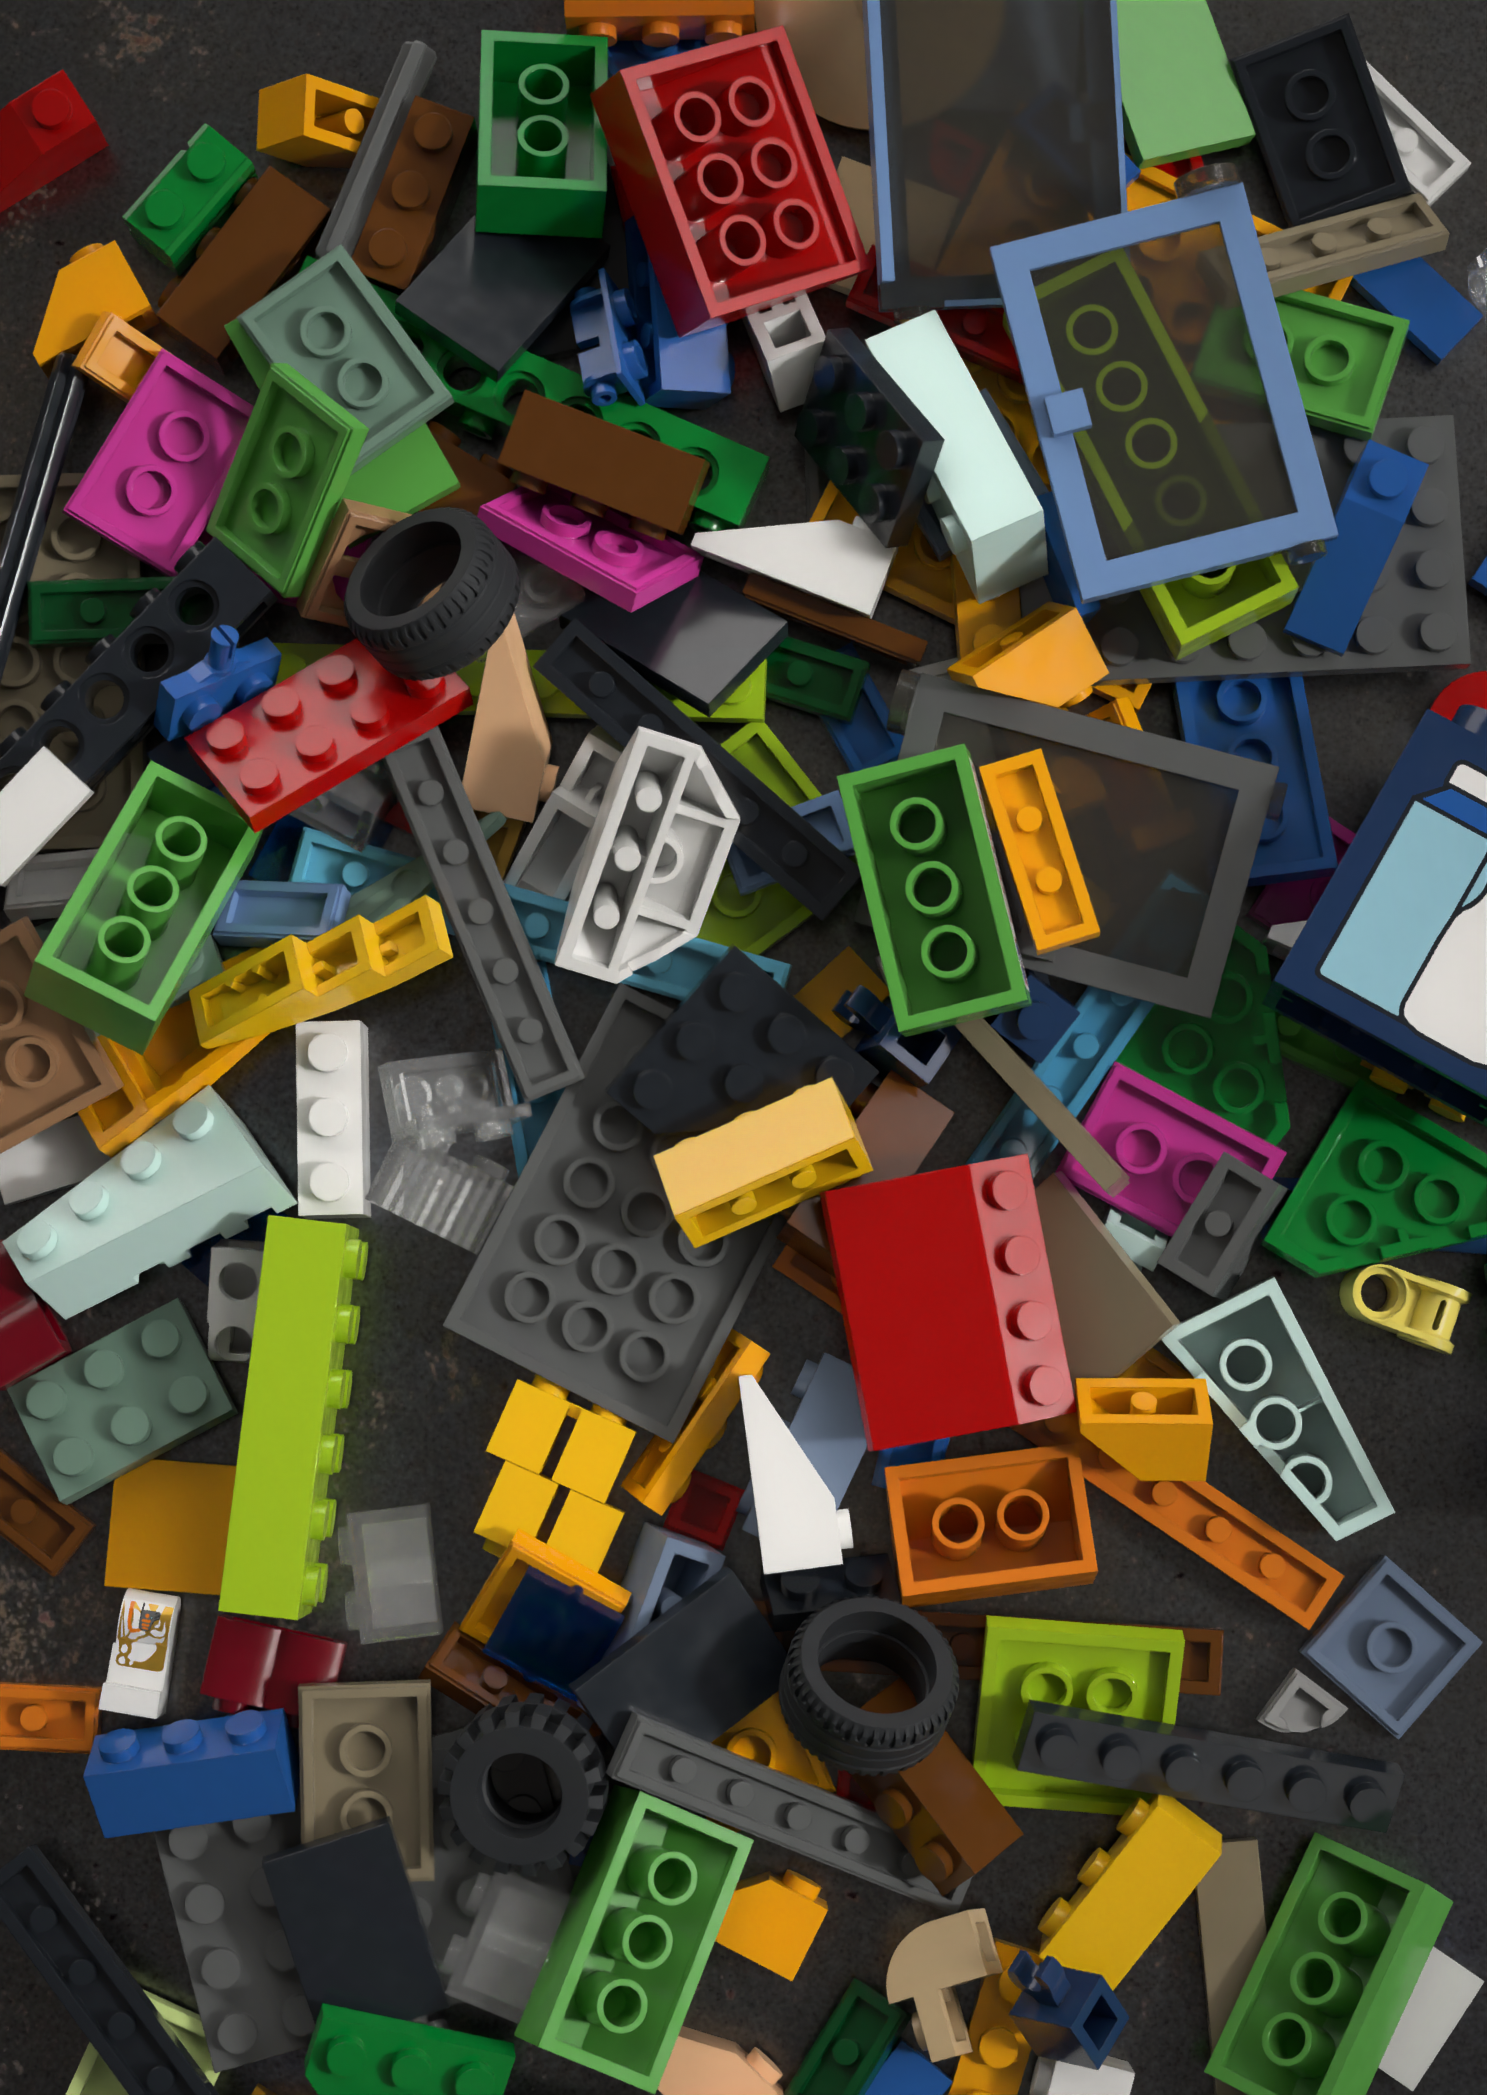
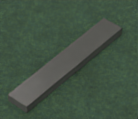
(482, 916)
(771, 1807)

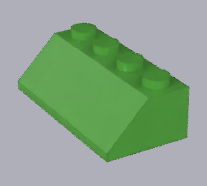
(634, 1938)
(1330, 1977)

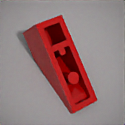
(44, 137)

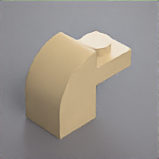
(930, 1967)

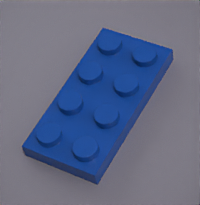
(1270, 725)

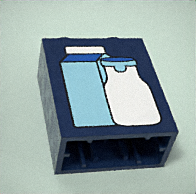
(1401, 930)

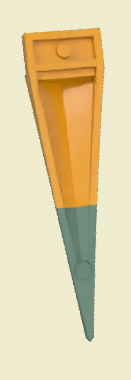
(175, 1062)

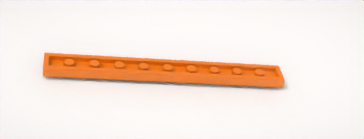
(1184, 1510)

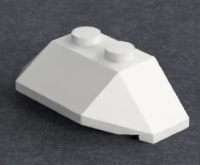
(648, 859)

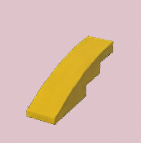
(309, 979)

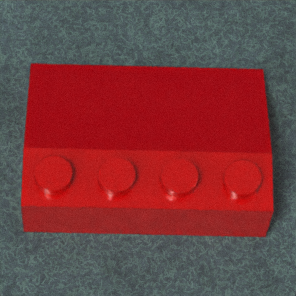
(729, 179)
(948, 1302)

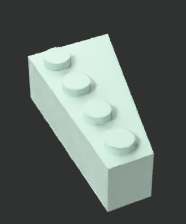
(977, 483)
(148, 1206)
(1282, 1403)

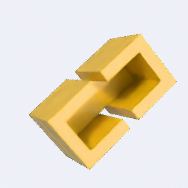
(532, 1427)
(523, 1501)

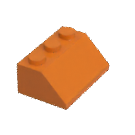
(660, 21)
(990, 1525)

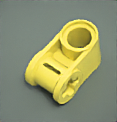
(1415, 1307)

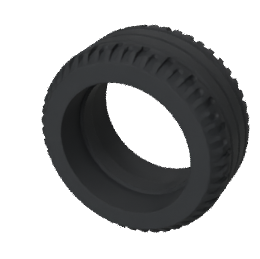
(455, 622)
(855, 1737)

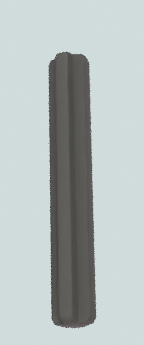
(375, 151)

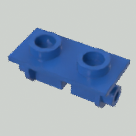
(607, 319)

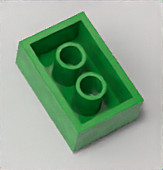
(540, 135)

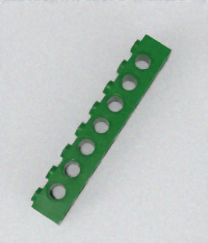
(734, 468)

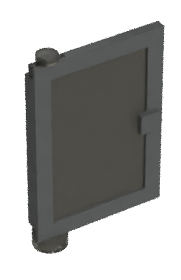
(1153, 825)

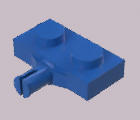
(216, 684)

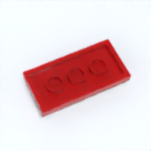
(318, 731)

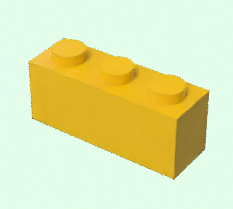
(762, 1162)
(1130, 1889)

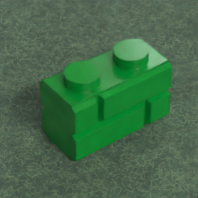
(189, 199)

